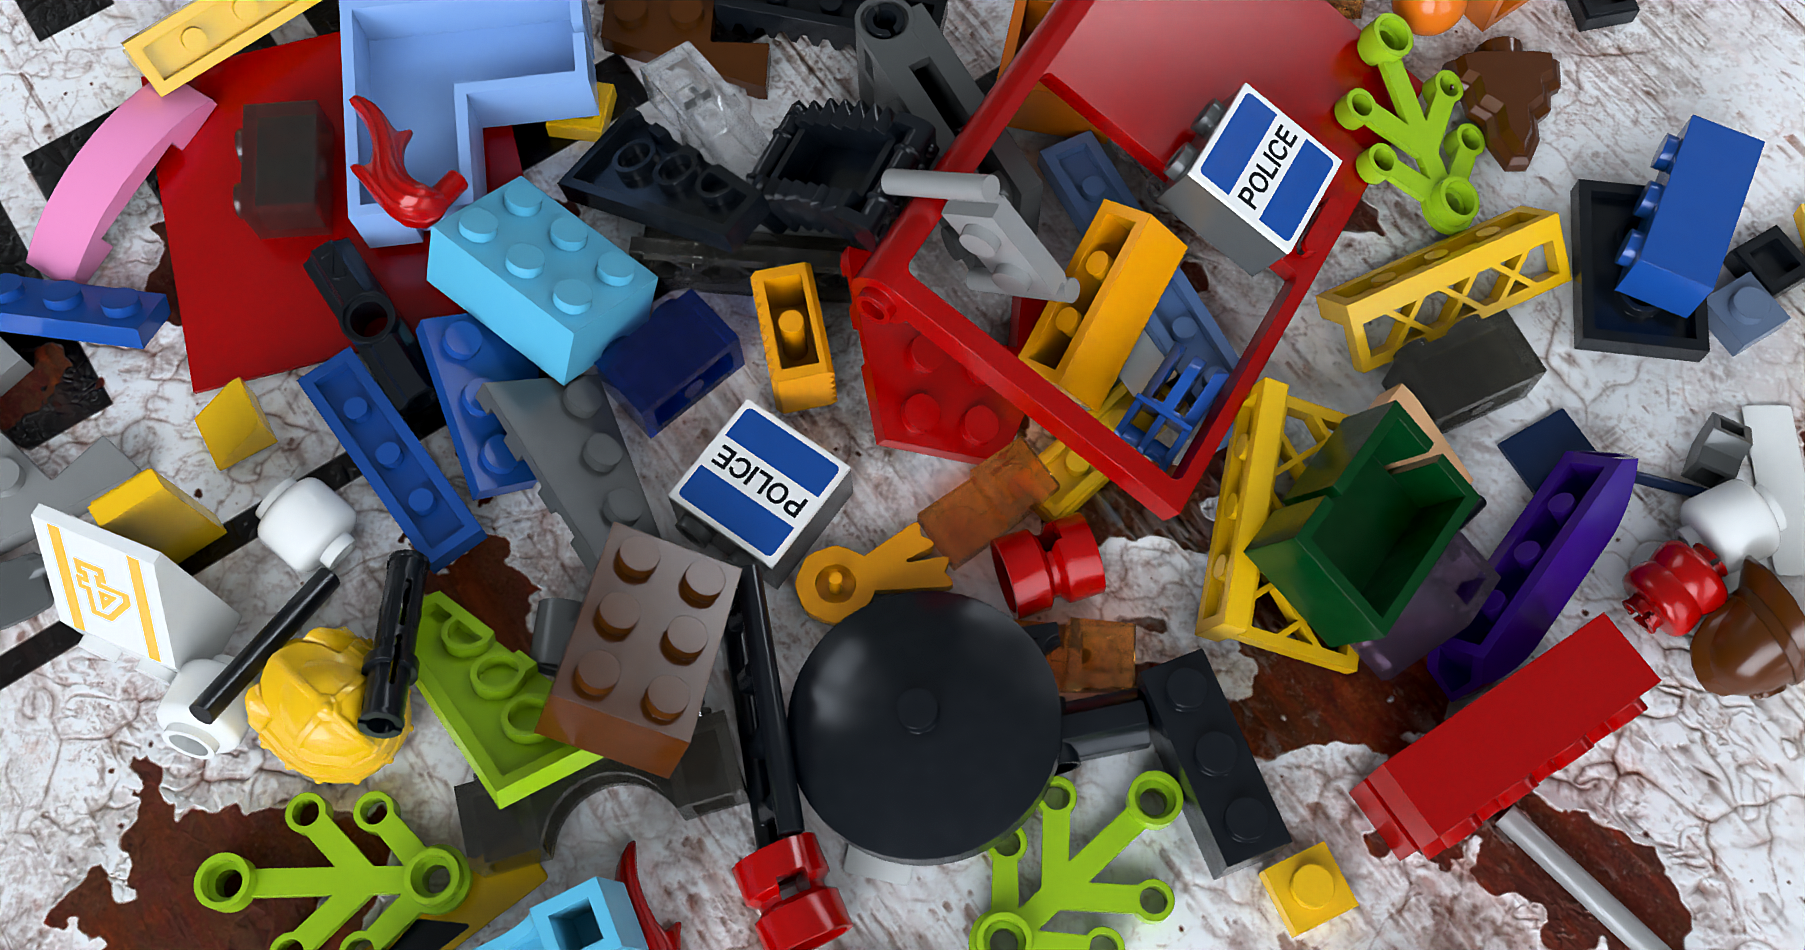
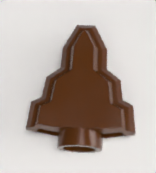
(1507, 96)

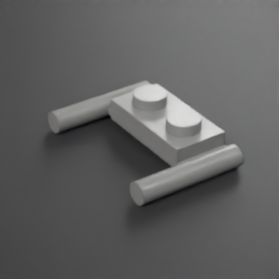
(990, 230)

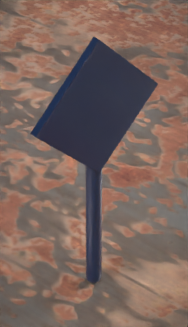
(1541, 446)

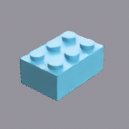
(539, 278)

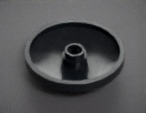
(925, 728)

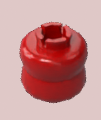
(1675, 588)

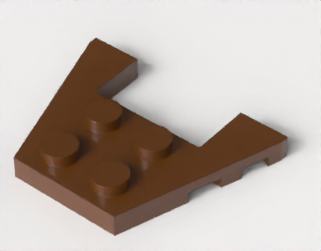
(653, 27)

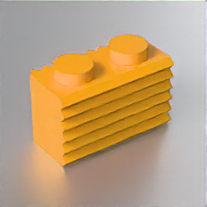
(794, 337)

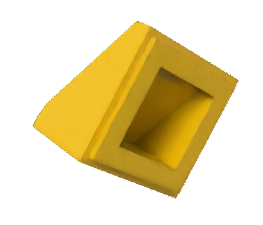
(234, 425)

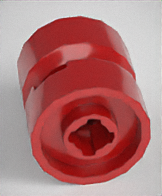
(1048, 565)
(801, 920)

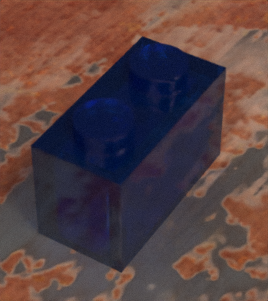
(670, 362)

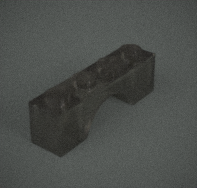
(527, 831)

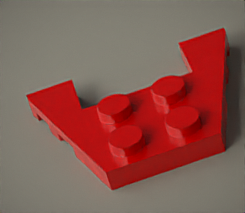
(923, 395)

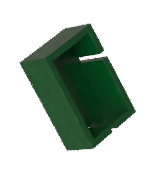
(1361, 535)

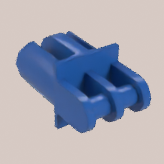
(1166, 412)

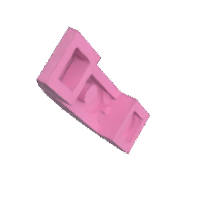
(108, 175)

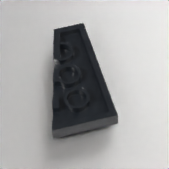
(664, 185)

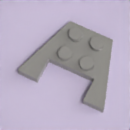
(26, 484)

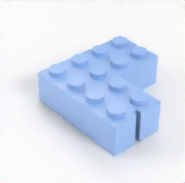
(448, 76)

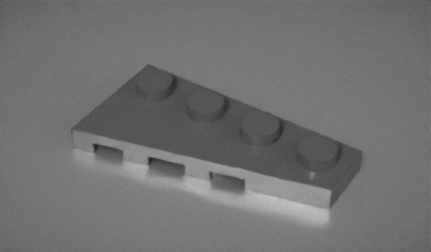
(575, 455)

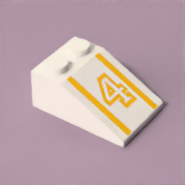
(129, 597)

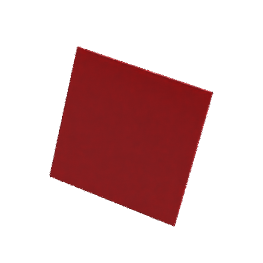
(249, 298)

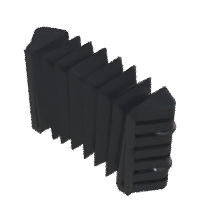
(830, 166)

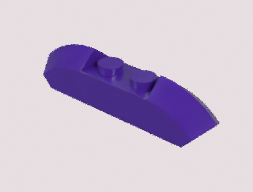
(1539, 569)

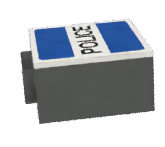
(1247, 179)
(760, 493)

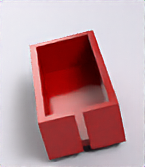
(1506, 741)

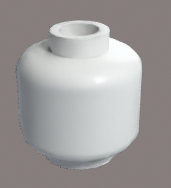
(1733, 522)
(307, 524)
(183, 730)

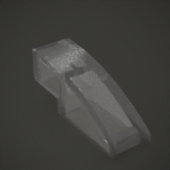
(704, 109)

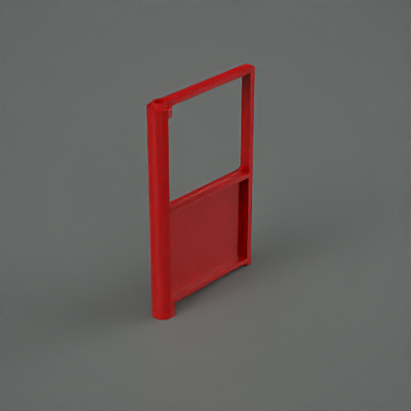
(1142, 81)

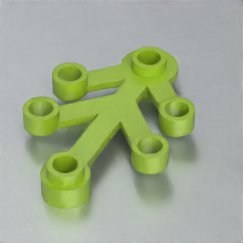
(1444, 194)
(348, 883)
(1067, 883)

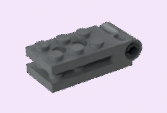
(915, 70)

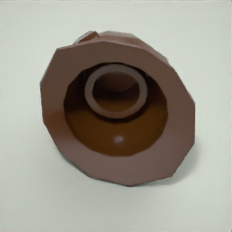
(1752, 640)

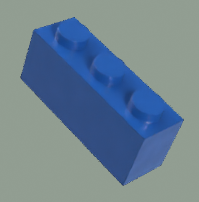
(1687, 215)

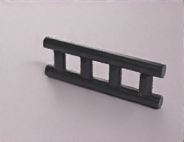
(761, 713)

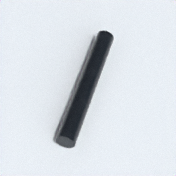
(269, 640)

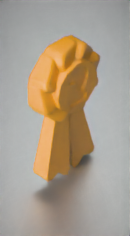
(842, 581)

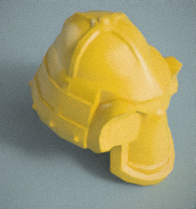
(311, 708)

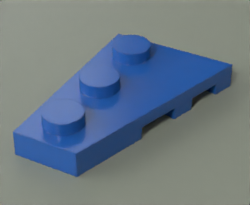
(460, 358)

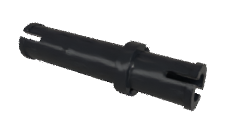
(384, 694)

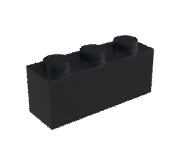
(1212, 763)

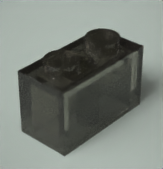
(285, 169)
(1468, 370)

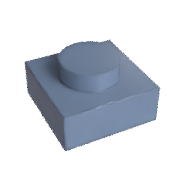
(1743, 314)

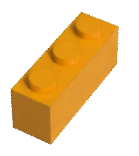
(1121, 277)

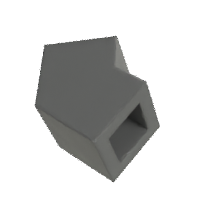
(1717, 451)

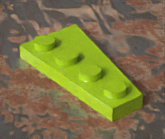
(489, 703)

